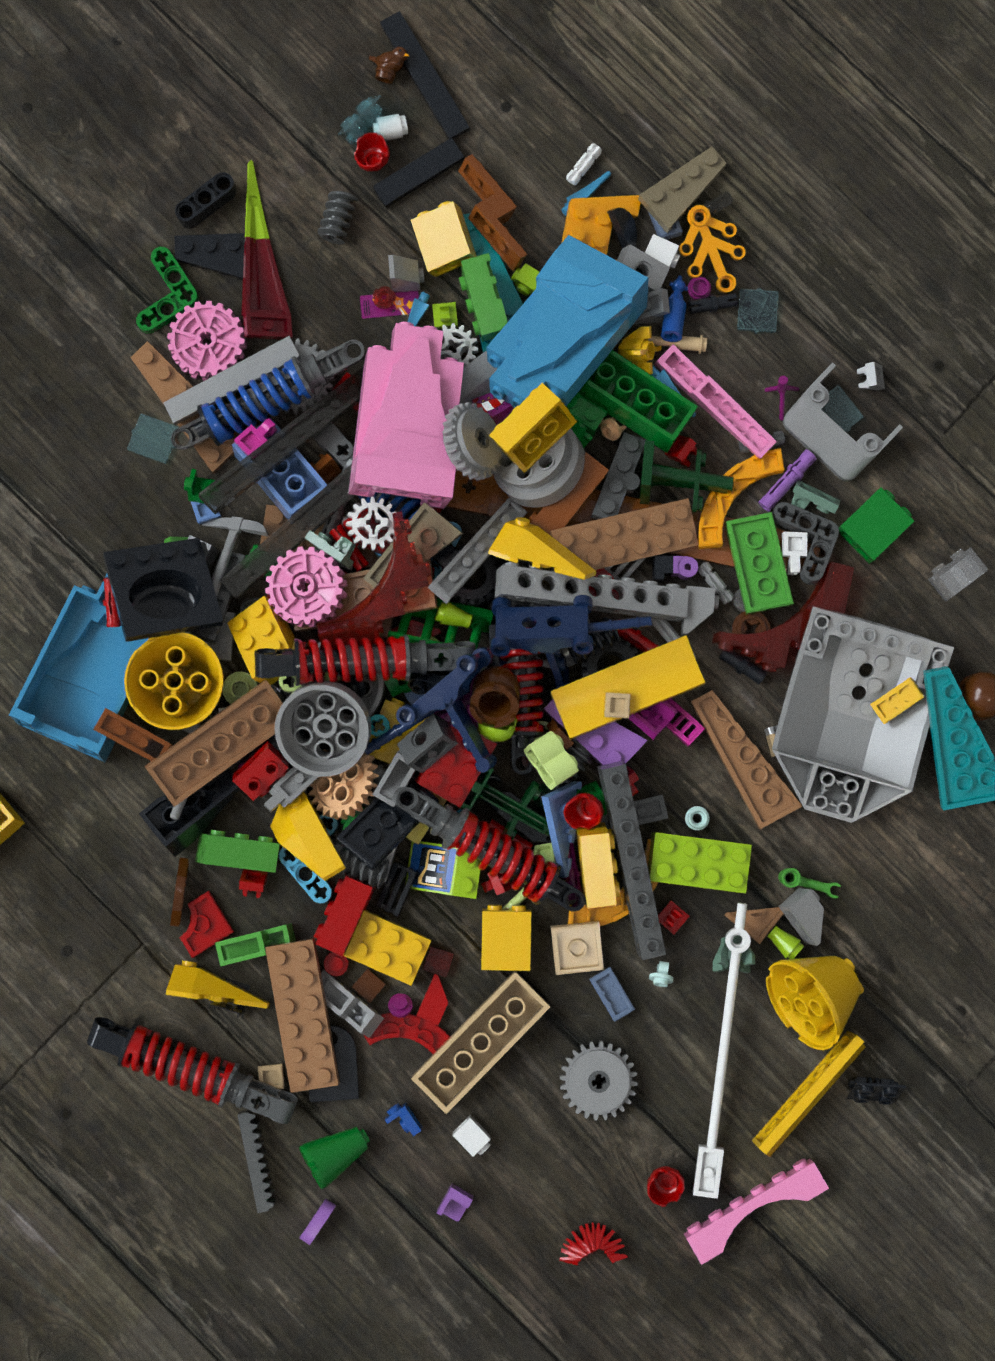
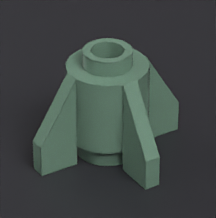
(723, 956)

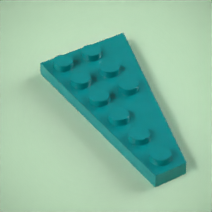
(960, 751)

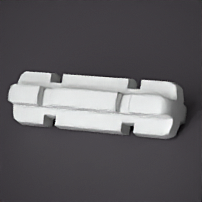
(584, 164)

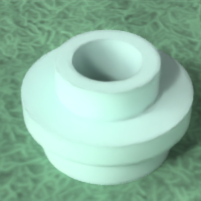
(704, 818)

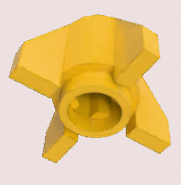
(639, 349)

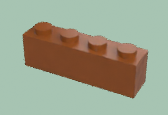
(562, 512)

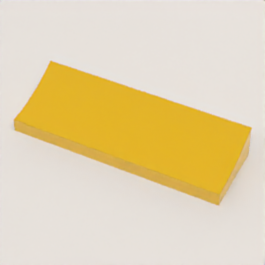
(647, 677)
(809, 1093)

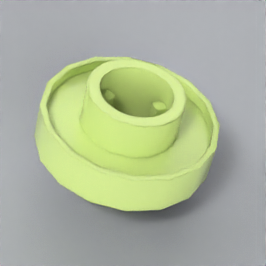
(237, 685)

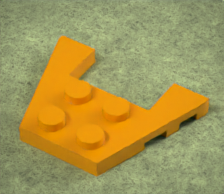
(590, 222)

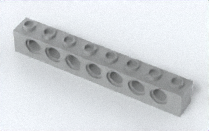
(674, 597)

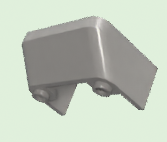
(826, 438)

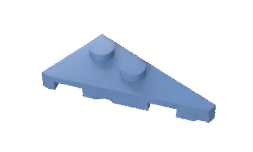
(560, 831)

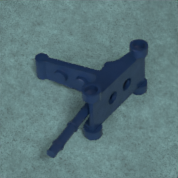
(548, 639)
(448, 696)

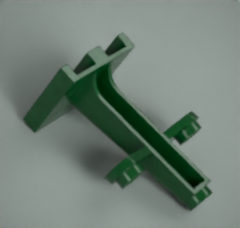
(670, 476)
(516, 809)

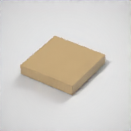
(577, 947)

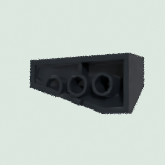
(196, 815)

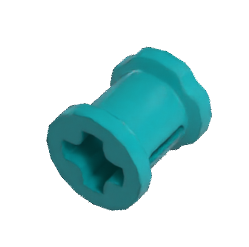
(377, 718)

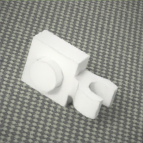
(795, 547)

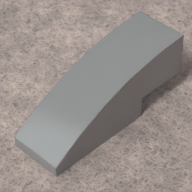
(396, 776)
(350, 1006)

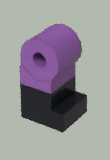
(680, 566)

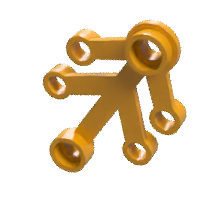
(710, 245)

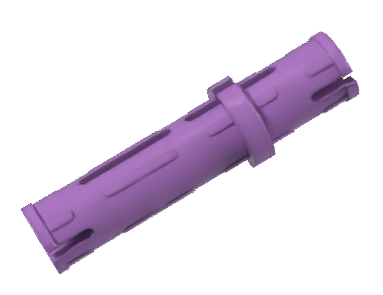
(794, 472)

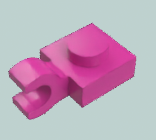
(253, 438)

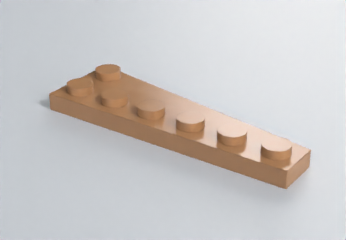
(169, 383)
(753, 776)

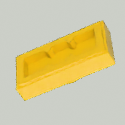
(897, 700)

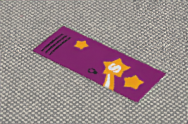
(401, 305)

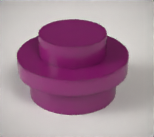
(699, 288)
(400, 1005)

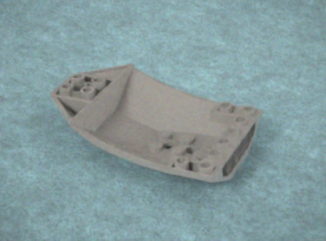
(836, 745)

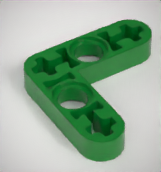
(174, 298)

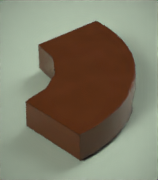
(179, 892)

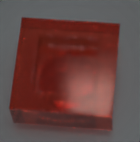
(438, 961)

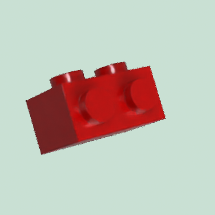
(261, 771)

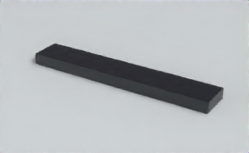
(425, 77)

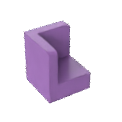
(455, 1203)

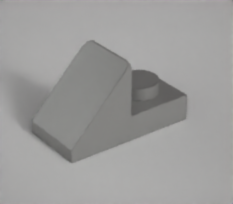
(656, 307)

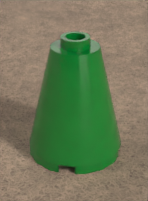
(333, 1154)

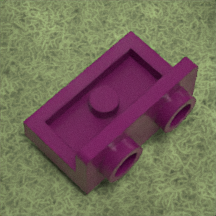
(654, 719)

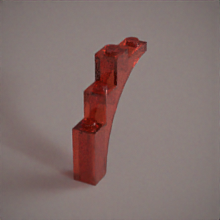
(386, 600)
(774, 644)

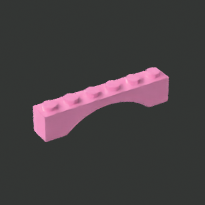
(799, 1183)

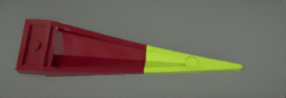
(263, 297)

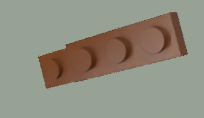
(492, 212)
(131, 735)

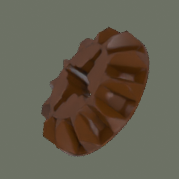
(752, 619)

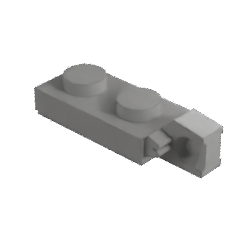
(289, 788)

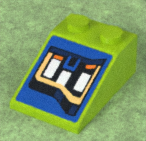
(443, 871)

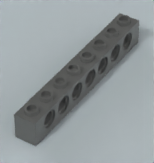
(631, 860)

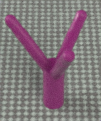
(782, 387)

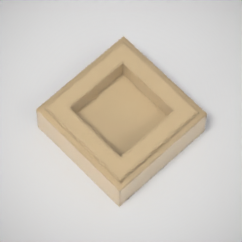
(617, 705)
(272, 1075)

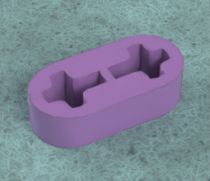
(317, 1221)

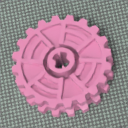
(202, 323)
(289, 582)

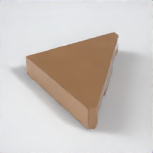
(758, 921)

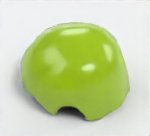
(497, 734)

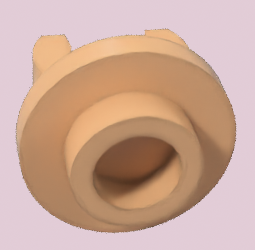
(611, 429)

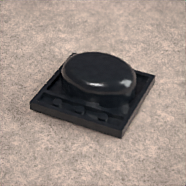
(162, 589)

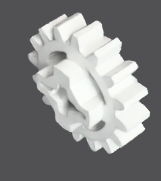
(460, 345)
(360, 524)

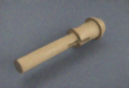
(686, 343)

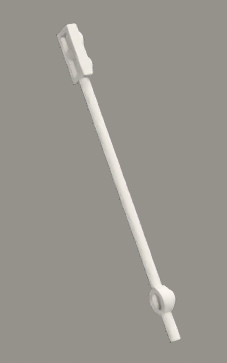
(709, 1156)

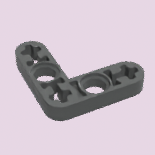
(818, 538)

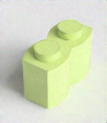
(551, 759)

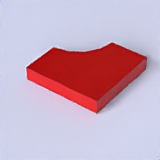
(206, 925)

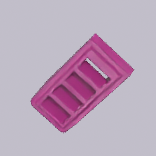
(691, 721)

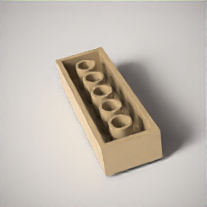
(480, 1042)

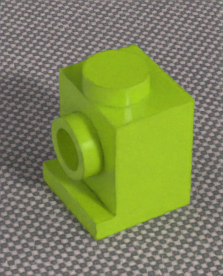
(525, 279)

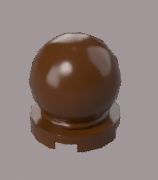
(979, 694)
(495, 697)

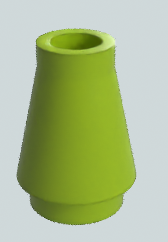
(452, 615)
(786, 943)

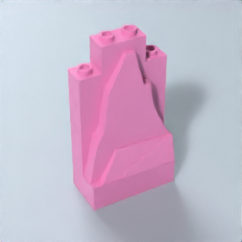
(403, 416)

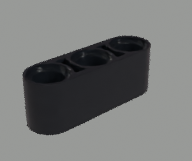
(208, 189)

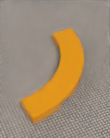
(718, 503)
(607, 913)

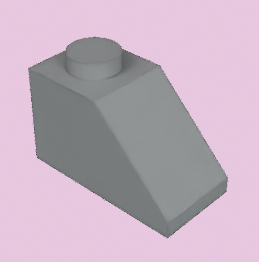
(405, 274)
(700, 606)
(805, 914)

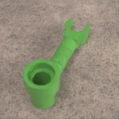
(797, 879)

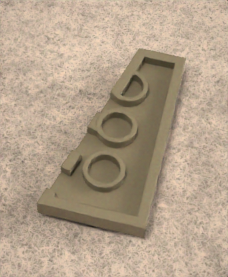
(682, 188)
(430, 536)

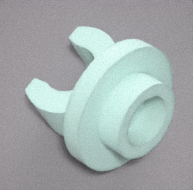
(661, 976)

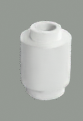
(391, 126)

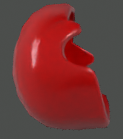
(371, 152)
(583, 811)
(665, 1185)

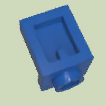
(408, 1119)

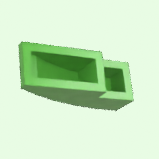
(252, 944)

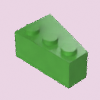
(483, 297)
(237, 851)

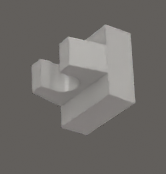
(874, 375)

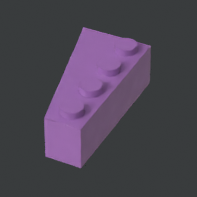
(607, 743)

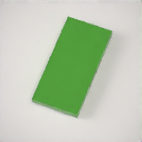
(759, 563)

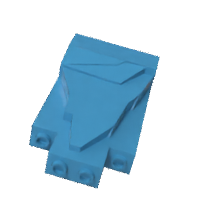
(567, 324)
(77, 676)

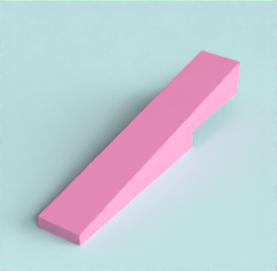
(715, 401)

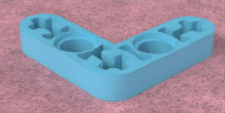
(295, 866)

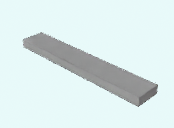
(185, 404)
(474, 552)

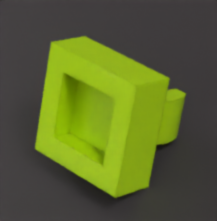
(444, 314)

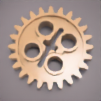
(356, 783)

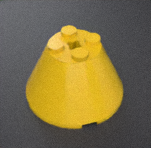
(157, 669)
(814, 997)

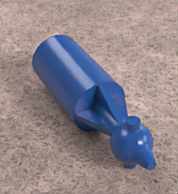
(674, 321)

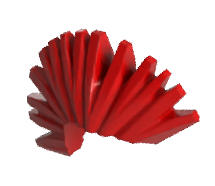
(591, 1243)

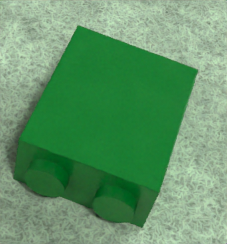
(875, 525)

